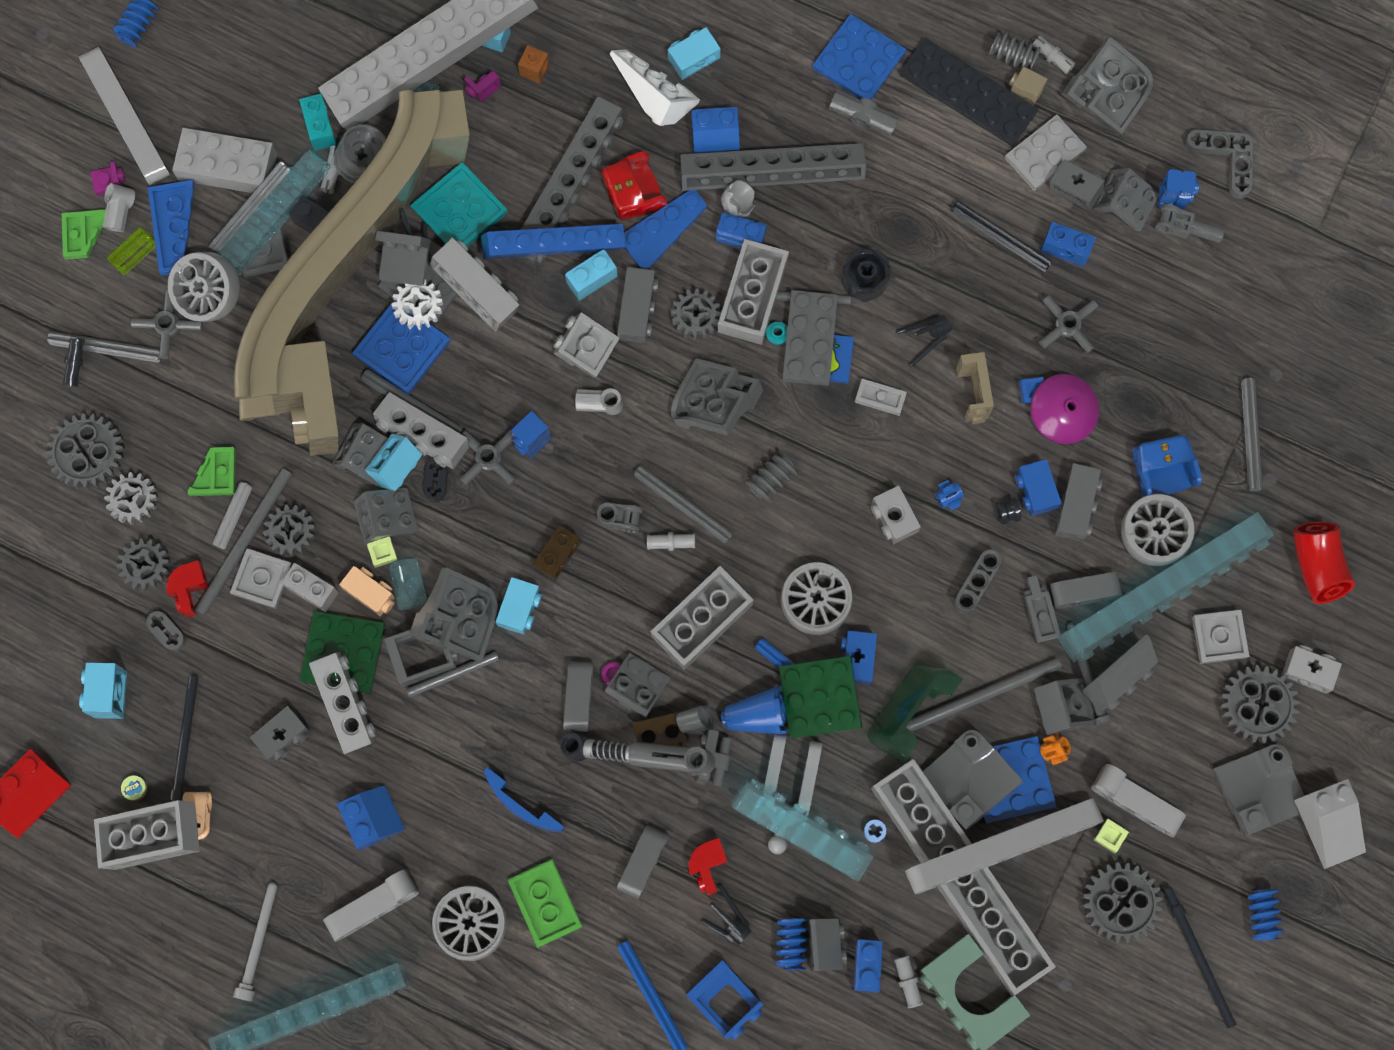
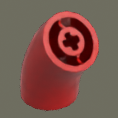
(1322, 561)

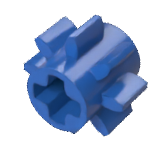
(949, 495)

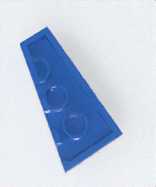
(171, 221)
(655, 234)

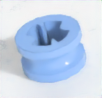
(873, 838)

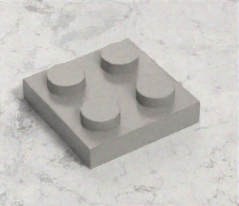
(260, 578)
(1220, 636)

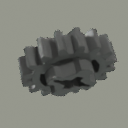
(686, 313)
(280, 530)
(141, 573)

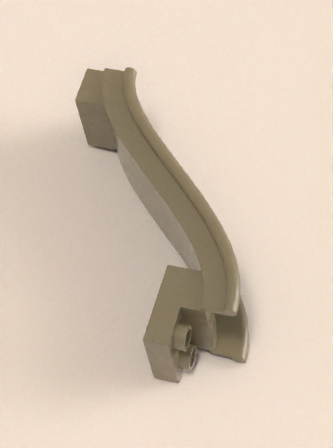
(271, 366)

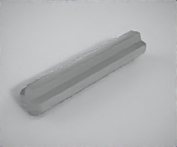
(232, 515)

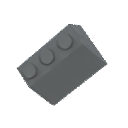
(1122, 675)

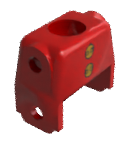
(633, 187)

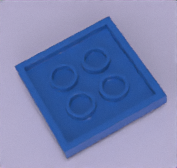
(859, 58)
(401, 352)
(1035, 792)

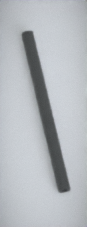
(243, 542)
(984, 694)

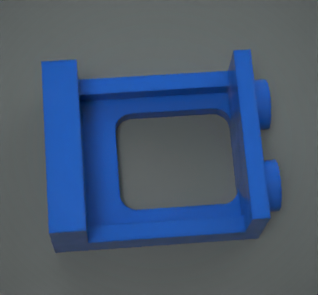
(710, 986)

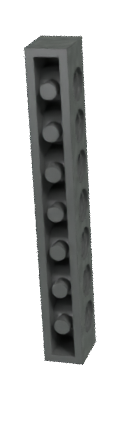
(600, 113)
(773, 166)

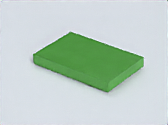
(545, 903)

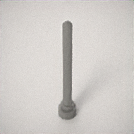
(244, 989)

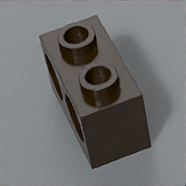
(556, 553)
(658, 727)

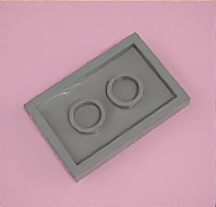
(1044, 151)

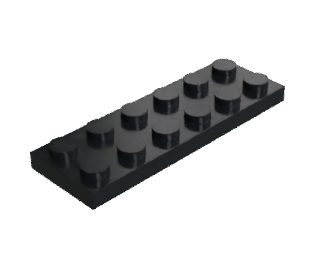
(969, 92)

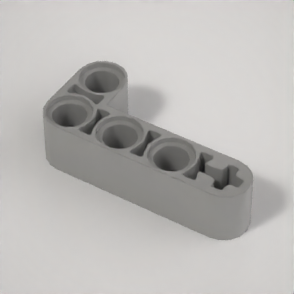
(1137, 801)
(369, 907)

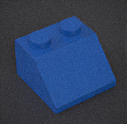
(715, 130)
(370, 817)

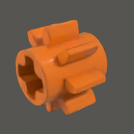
(1055, 748)

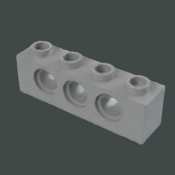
(394, 408)
(322, 671)

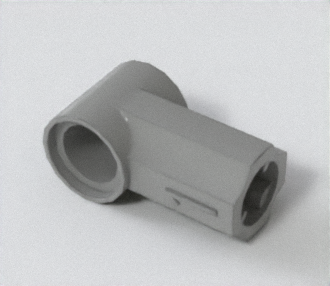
(118, 202)
(596, 401)

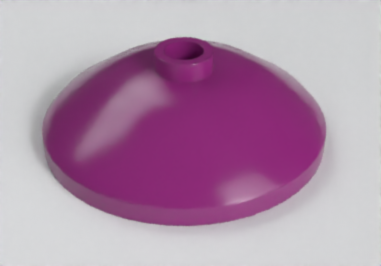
(1051, 412)

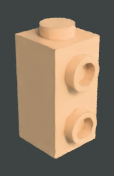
(367, 591)

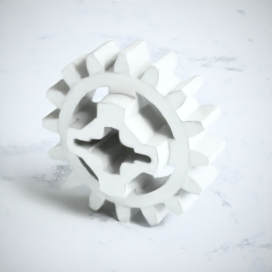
(408, 305)

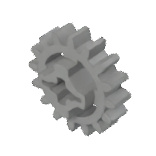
(122, 500)

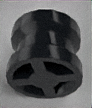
(1008, 511)

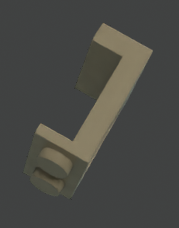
(976, 367)

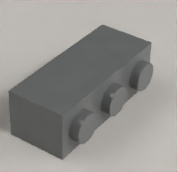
(637, 305)
(1078, 502)

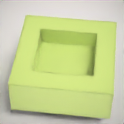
(382, 552)
(1111, 836)

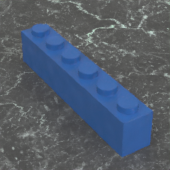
(552, 241)

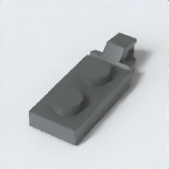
(1041, 611)

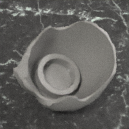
(738, 199)

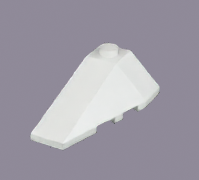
(656, 95)

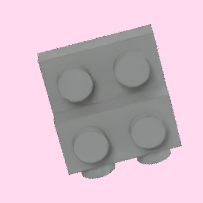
(585, 344)

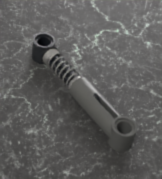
(639, 754)

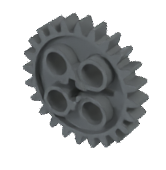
(103, 439)
(1280, 710)
(1139, 917)

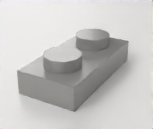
(880, 397)

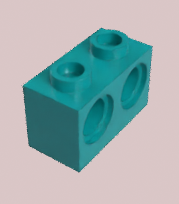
(317, 122)

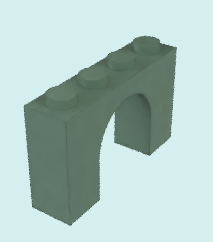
(942, 976)

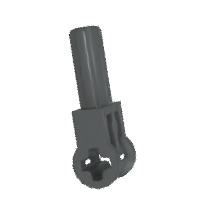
(1182, 223)

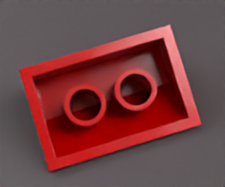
(29, 792)

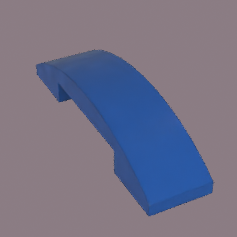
(544, 822)

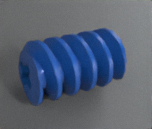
(133, 21)
(1265, 914)
(791, 944)

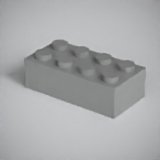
(223, 160)
(474, 284)
(753, 291)
(702, 618)
(146, 835)

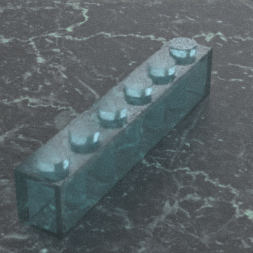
(802, 830)

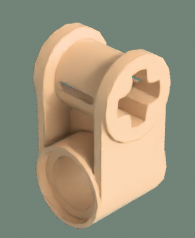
(203, 807)

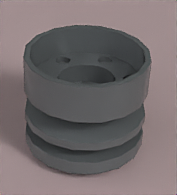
(361, 142)

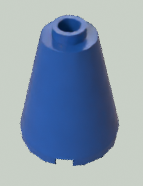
(758, 713)

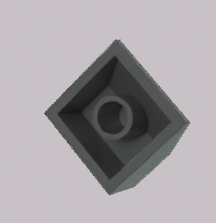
(1064, 706)
(826, 944)

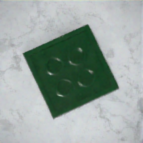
(353, 637)
(821, 697)

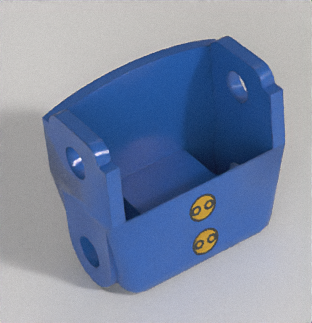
(1166, 466)

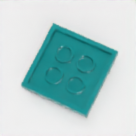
(459, 207)

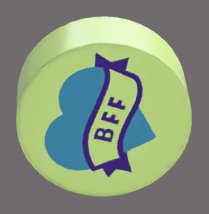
(134, 788)

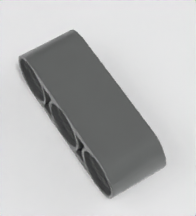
(985, 574)
(1086, 590)
(578, 696)
(642, 862)

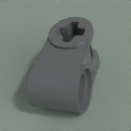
(621, 517)
(695, 720)

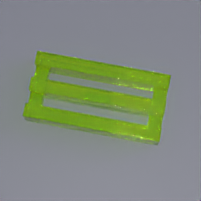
(112, 258)

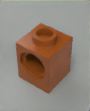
(533, 64)

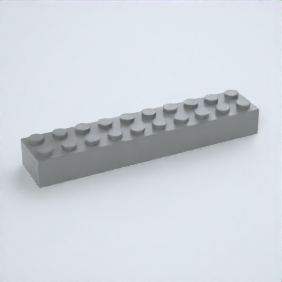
(418, 56)
(973, 898)

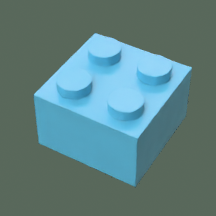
(103, 690)

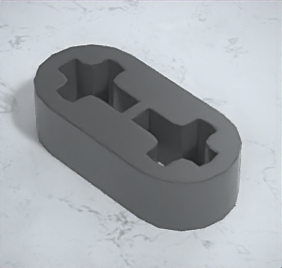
(169, 627)

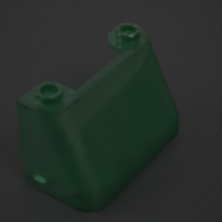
(889, 728)

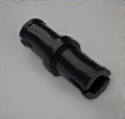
(73, 362)

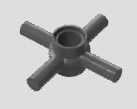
(1062, 330)
(171, 331)
(488, 466)

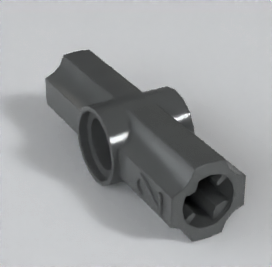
(864, 113)

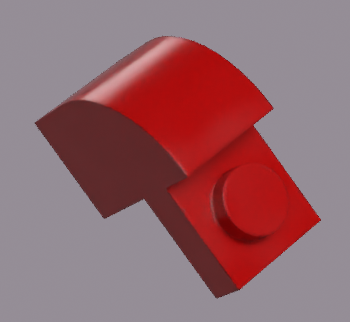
(185, 581)
(702, 860)

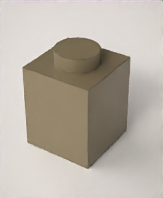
(1028, 85)

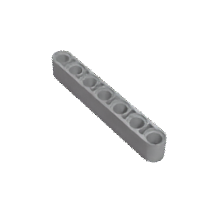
(124, 116)

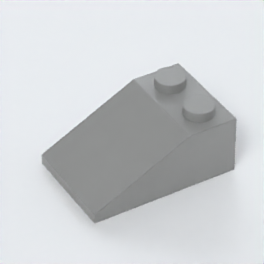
(1333, 823)

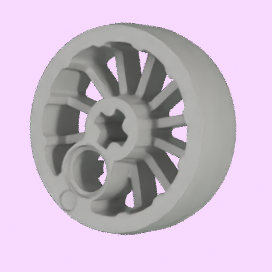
(181, 276)
(1131, 540)
(823, 571)
(476, 893)

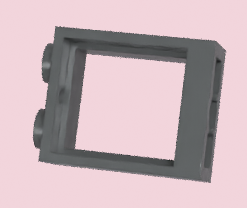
(399, 666)

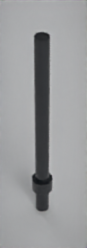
(177, 793)
(1178, 911)

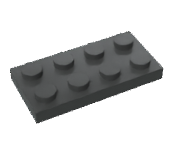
(810, 338)

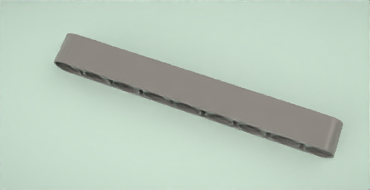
(1003, 846)

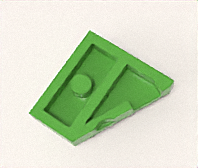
(81, 232)
(216, 474)

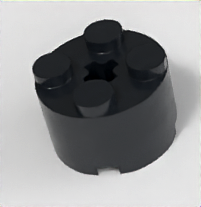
(866, 261)

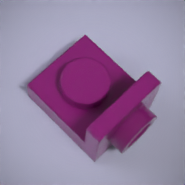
(484, 88)
(104, 177)

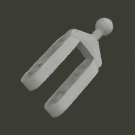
(776, 843)

